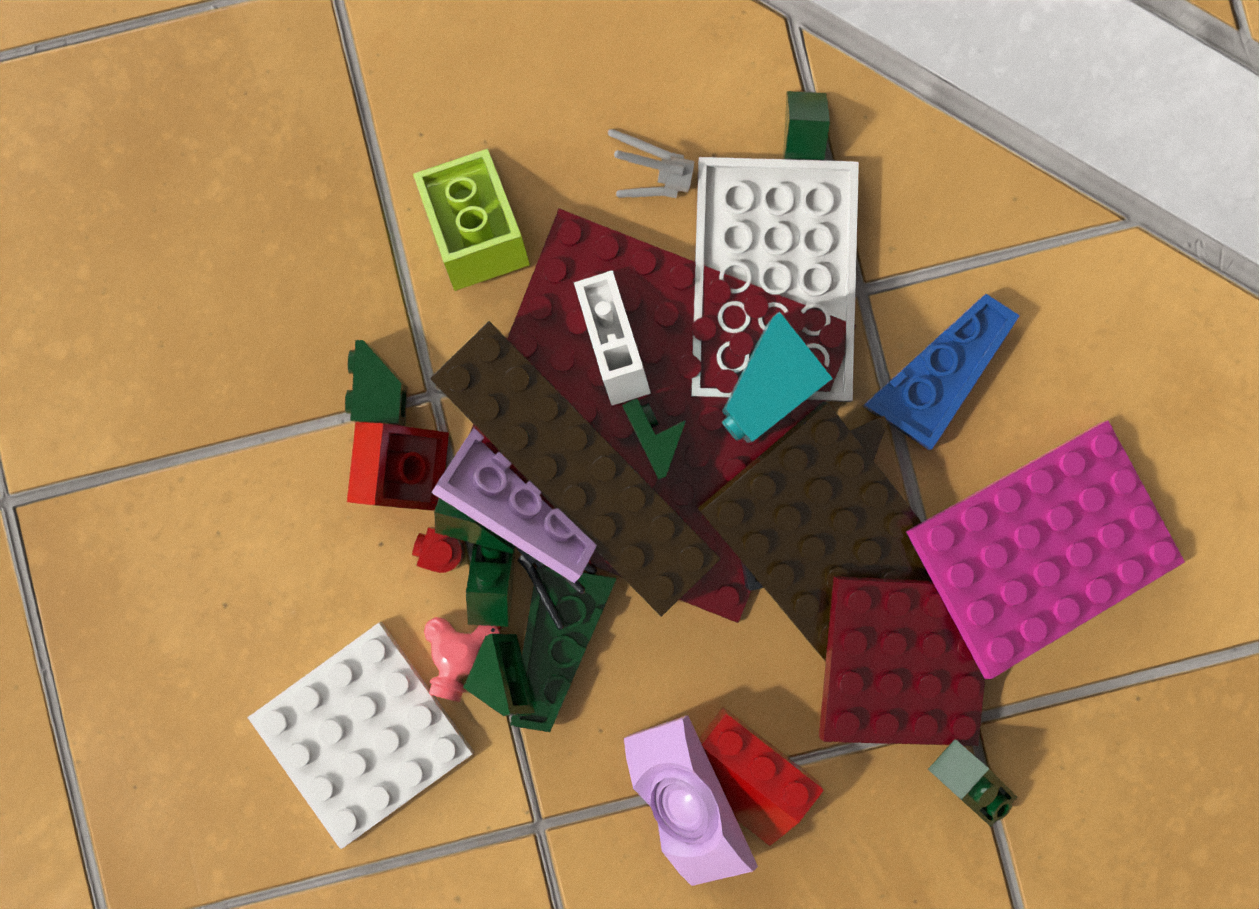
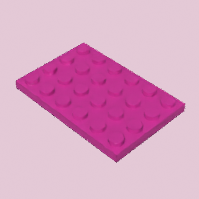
(1045, 549)

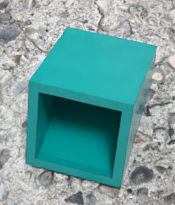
(774, 381)

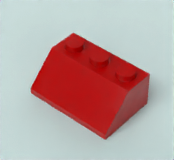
(759, 781)

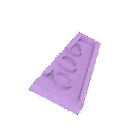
(499, 500)

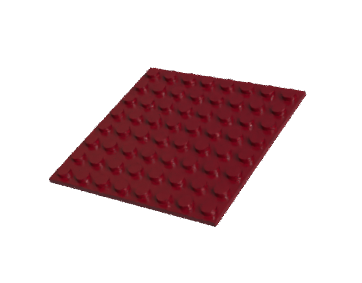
(660, 310)

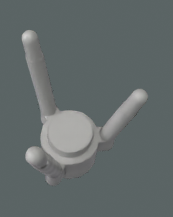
(673, 168)

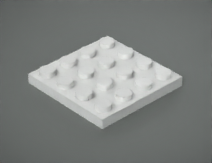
(361, 735)

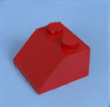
(396, 465)

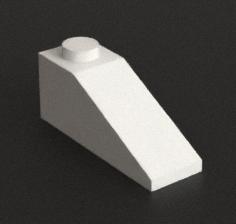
(612, 338)

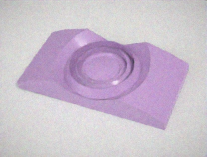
(687, 802)

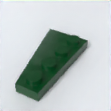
(555, 654)

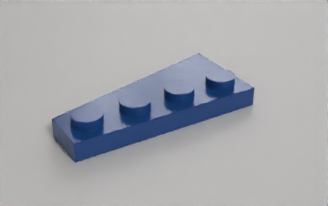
(938, 379)

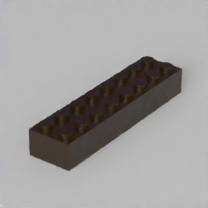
(575, 468)

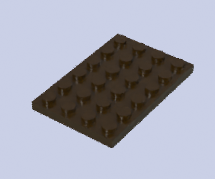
(815, 513)

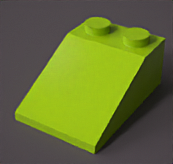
(471, 219)

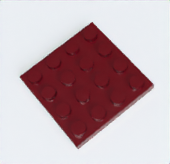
(897, 667)

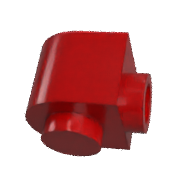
(438, 551)

